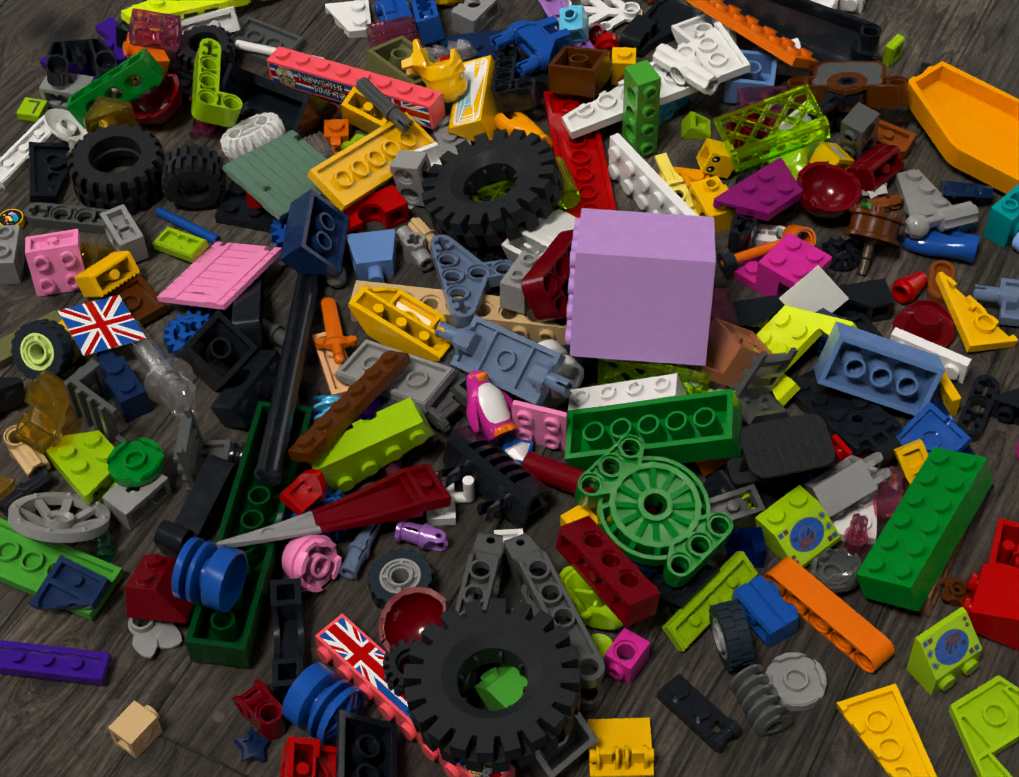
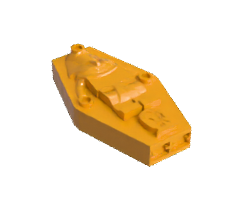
(969, 123)

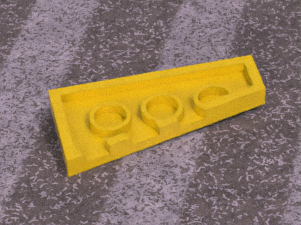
(888, 732)

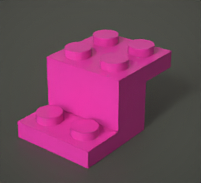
(781, 266)

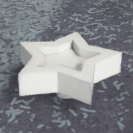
(881, 190)

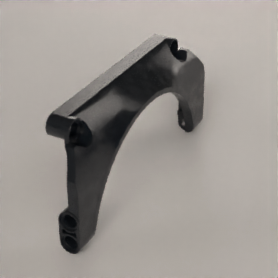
(820, 29)

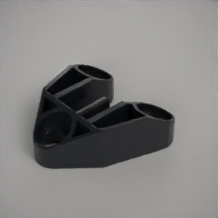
(78, 51)

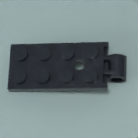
(841, 410)

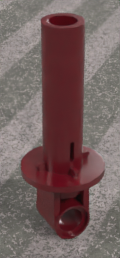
(562, 475)

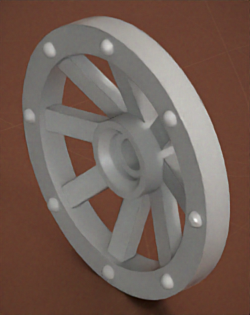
(58, 525)

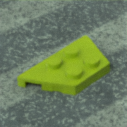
(83, 462)

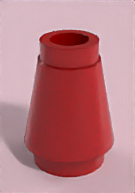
(907, 288)

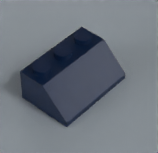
(314, 236)

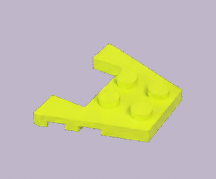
(796, 329)

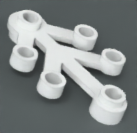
(601, 10)

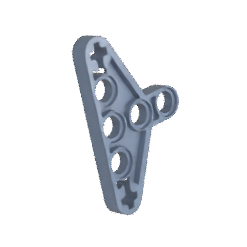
(463, 269)

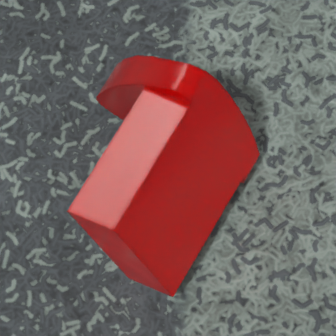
(305, 491)

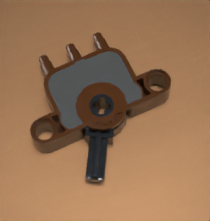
(845, 83)

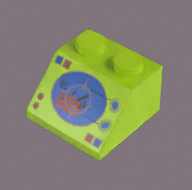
(797, 527)
(945, 653)

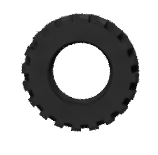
(111, 149)

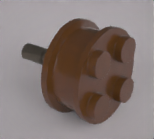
(874, 229)

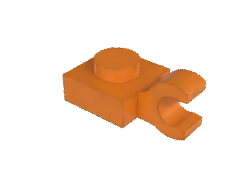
(336, 132)

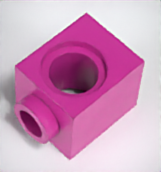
(626, 645)

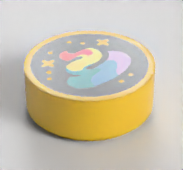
(12, 217)

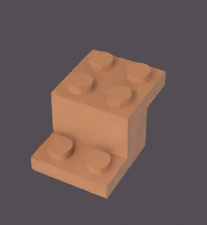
(729, 352)

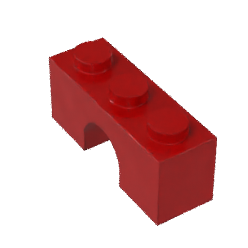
(383, 206)

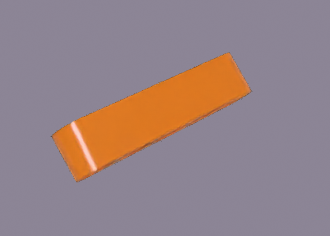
(831, 615)

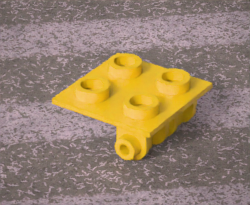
(621, 748)

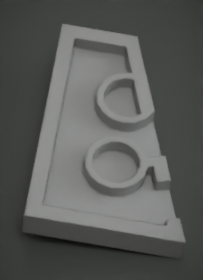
(919, 193)

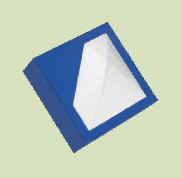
(517, 448)

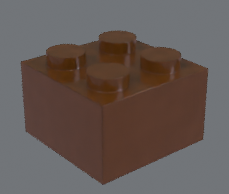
(579, 71)

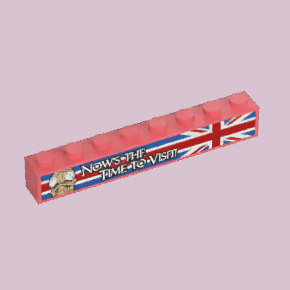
(336, 80)
(361, 662)

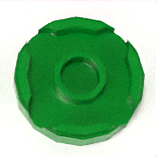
(135, 462)

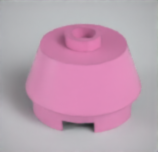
(312, 560)

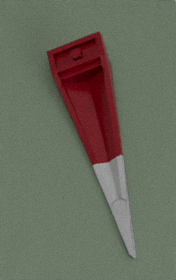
(393, 498)

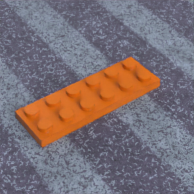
(761, 36)

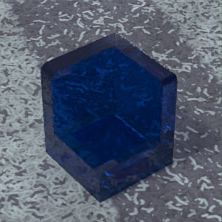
(751, 542)

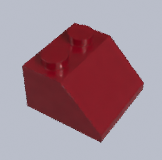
(151, 594)

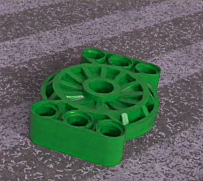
(649, 537)

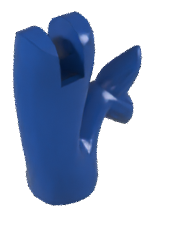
(952, 244)

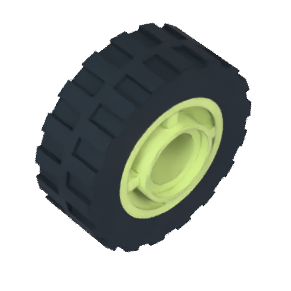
(28, 348)

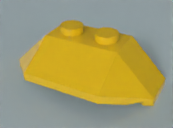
(399, 321)

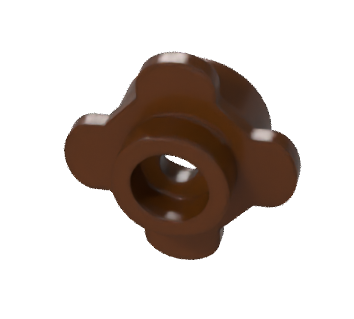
(951, 596)

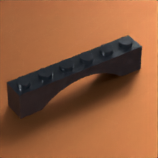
(869, 297)

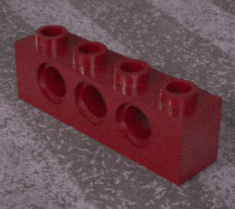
(607, 570)

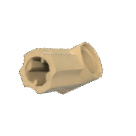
(26, 457)

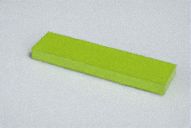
(694, 616)

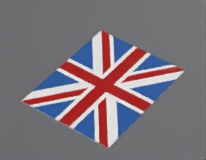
(101, 324)

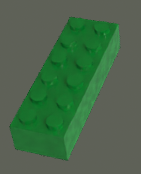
(671, 427)
(925, 528)

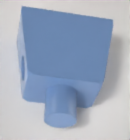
(373, 254)

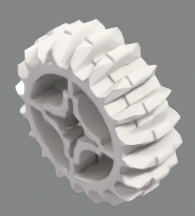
(251, 134)

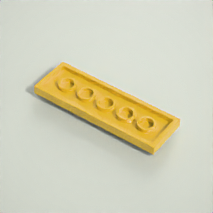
(365, 164)

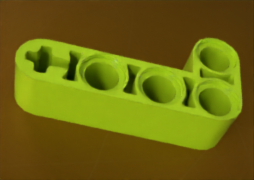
(208, 102)

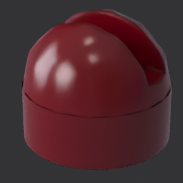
(593, 31)

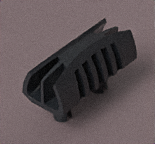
(497, 477)

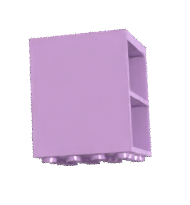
(641, 286)

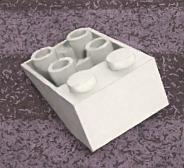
(541, 237)

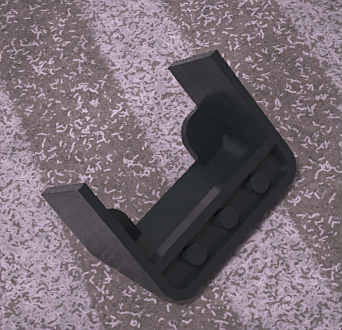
(259, 95)

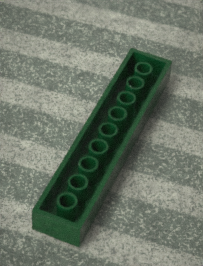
(233, 635)

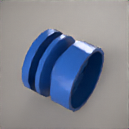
(209, 574)
(317, 698)

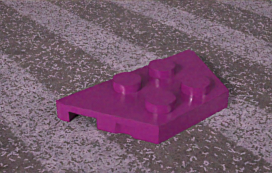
(763, 192)

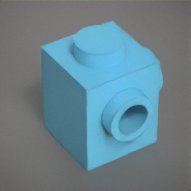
(576, 21)

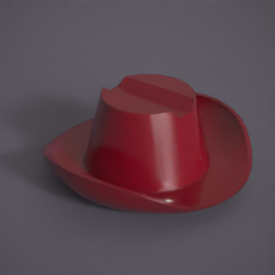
(927, 321)

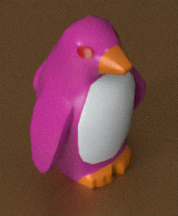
(488, 406)

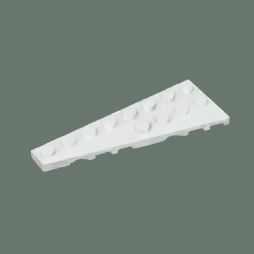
(714, 50)

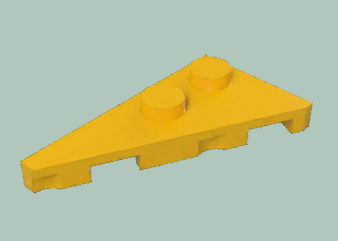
(975, 326)

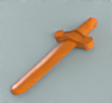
(335, 340)

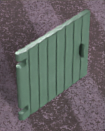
(276, 172)

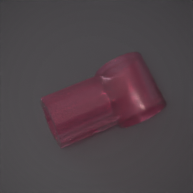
(889, 494)

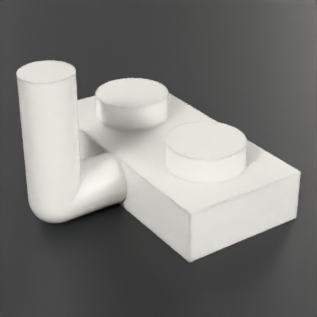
(447, 515)

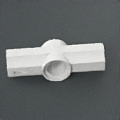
(686, 69)

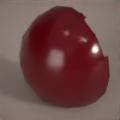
(159, 104)
(828, 190)
(409, 615)

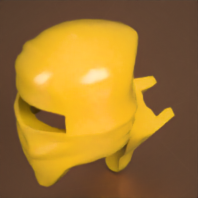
(439, 76)

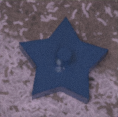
(251, 746)

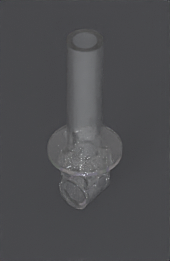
(167, 378)

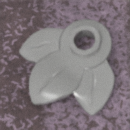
(153, 636)

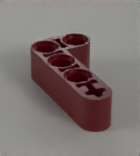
(544, 280)

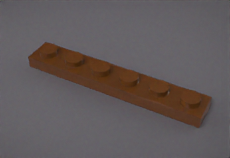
(349, 407)

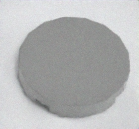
(797, 680)

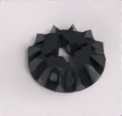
(845, 260)

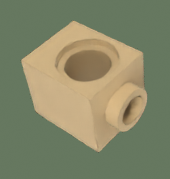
(136, 728)

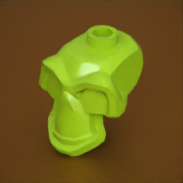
(587, 602)

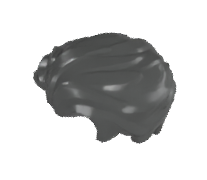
(836, 569)

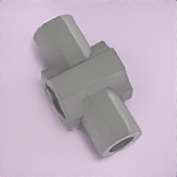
(414, 248)

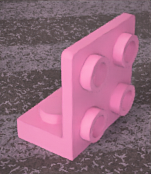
(54, 261)
(540, 425)

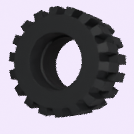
(190, 43)
(193, 177)

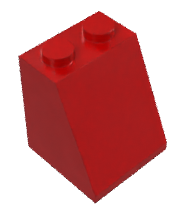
(994, 603)

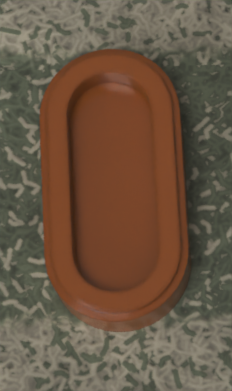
(933, 292)

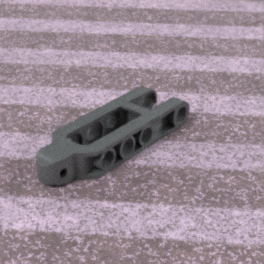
(528, 566)
(482, 578)

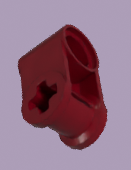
(258, 707)

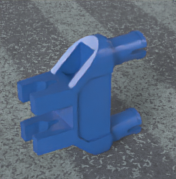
(536, 39)

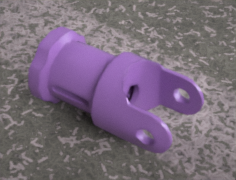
(422, 535)

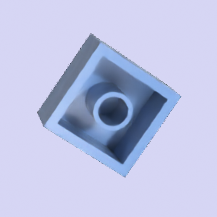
(761, 75)

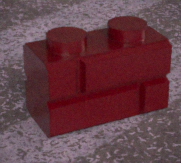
(877, 166)

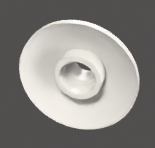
(64, 125)

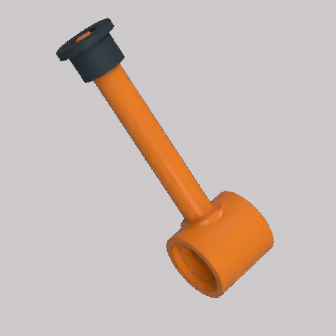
(730, 260)

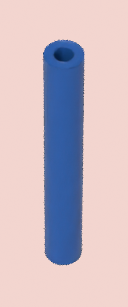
(187, 225)

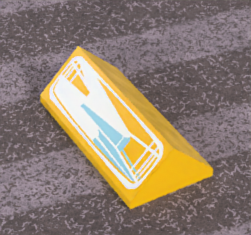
(476, 108)

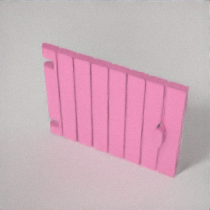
(220, 275)

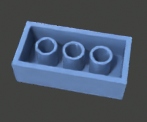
(878, 369)

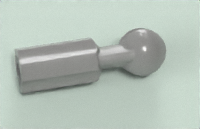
(943, 219)

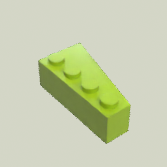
(373, 444)

